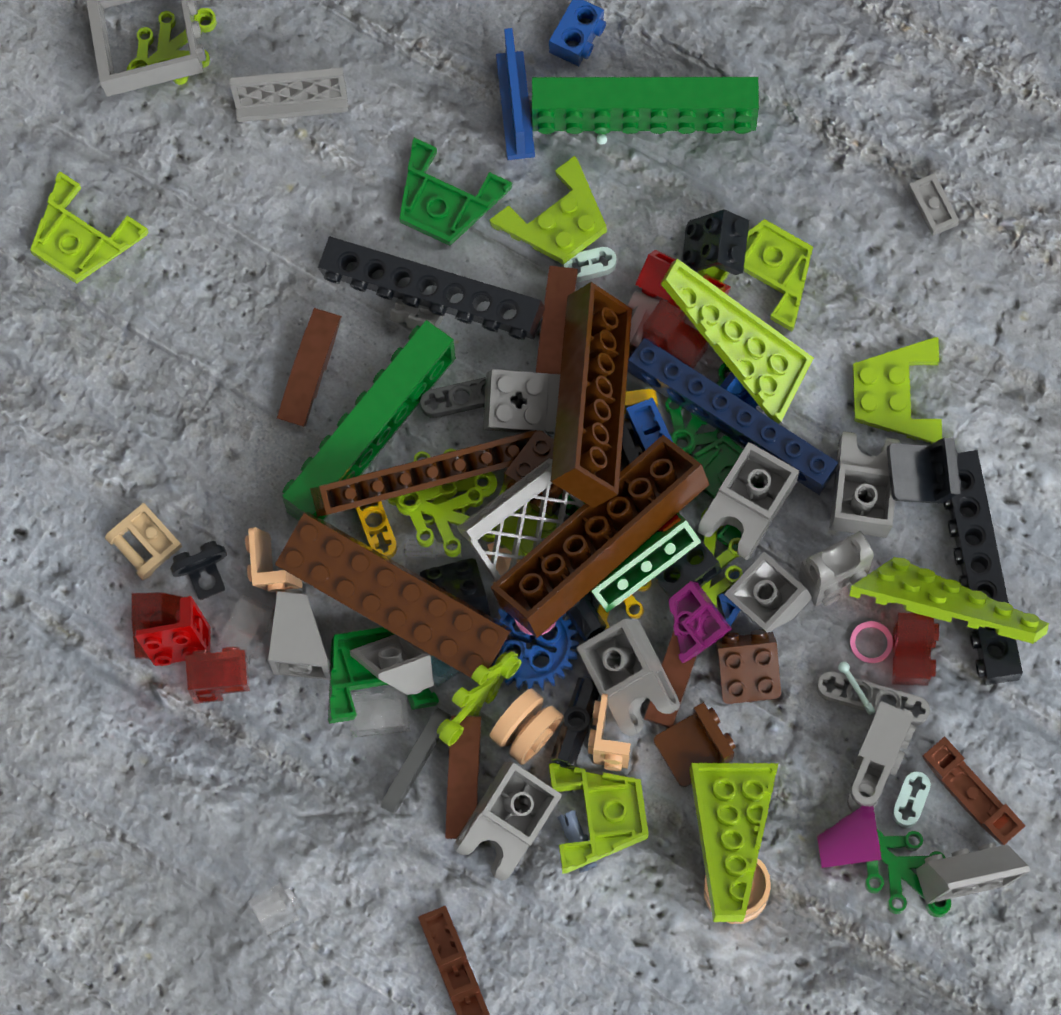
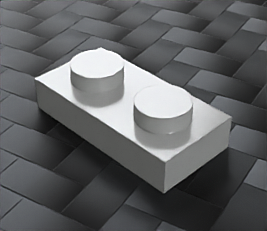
(933, 204)

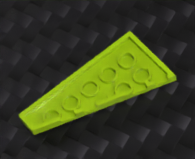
(753, 350)
(945, 599)
(731, 822)

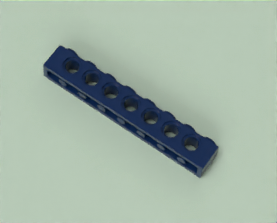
(729, 413)

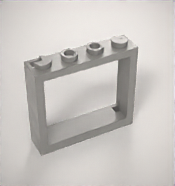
(150, 74)

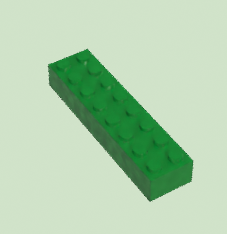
(645, 104)
(374, 417)

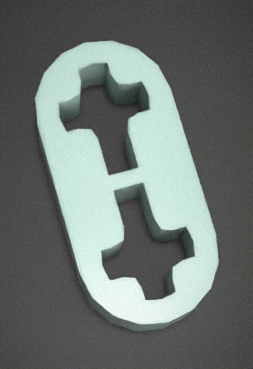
(593, 270)
(918, 801)

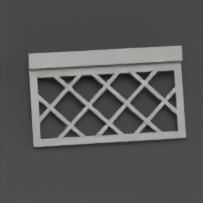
(320, 93)
(505, 506)

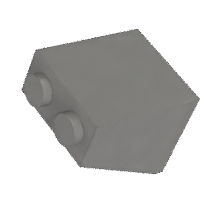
(295, 639)

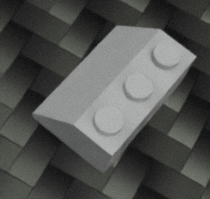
(969, 872)

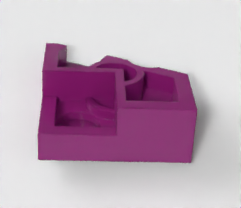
(696, 621)
(850, 840)

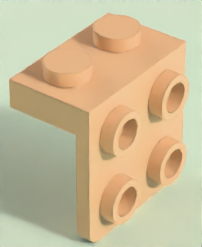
(260, 570)
(611, 754)

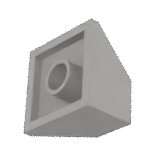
(768, 594)
(397, 663)

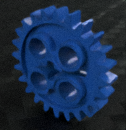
(528, 672)

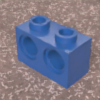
(572, 30)
(646, 423)

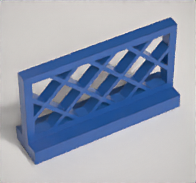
(515, 101)

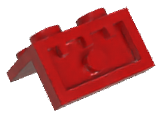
(174, 641)

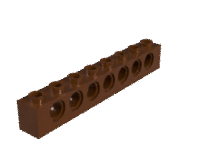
(418, 475)

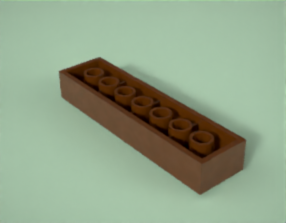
(591, 395)
(600, 537)
(392, 595)

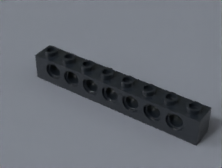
(341, 253)
(992, 669)

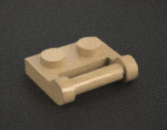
(151, 535)

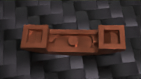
(972, 792)

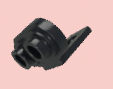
(193, 565)

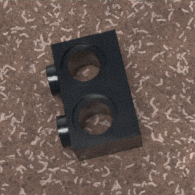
(697, 573)

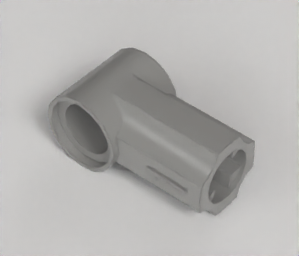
(642, 307)

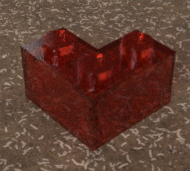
(669, 332)
(912, 645)
(216, 674)

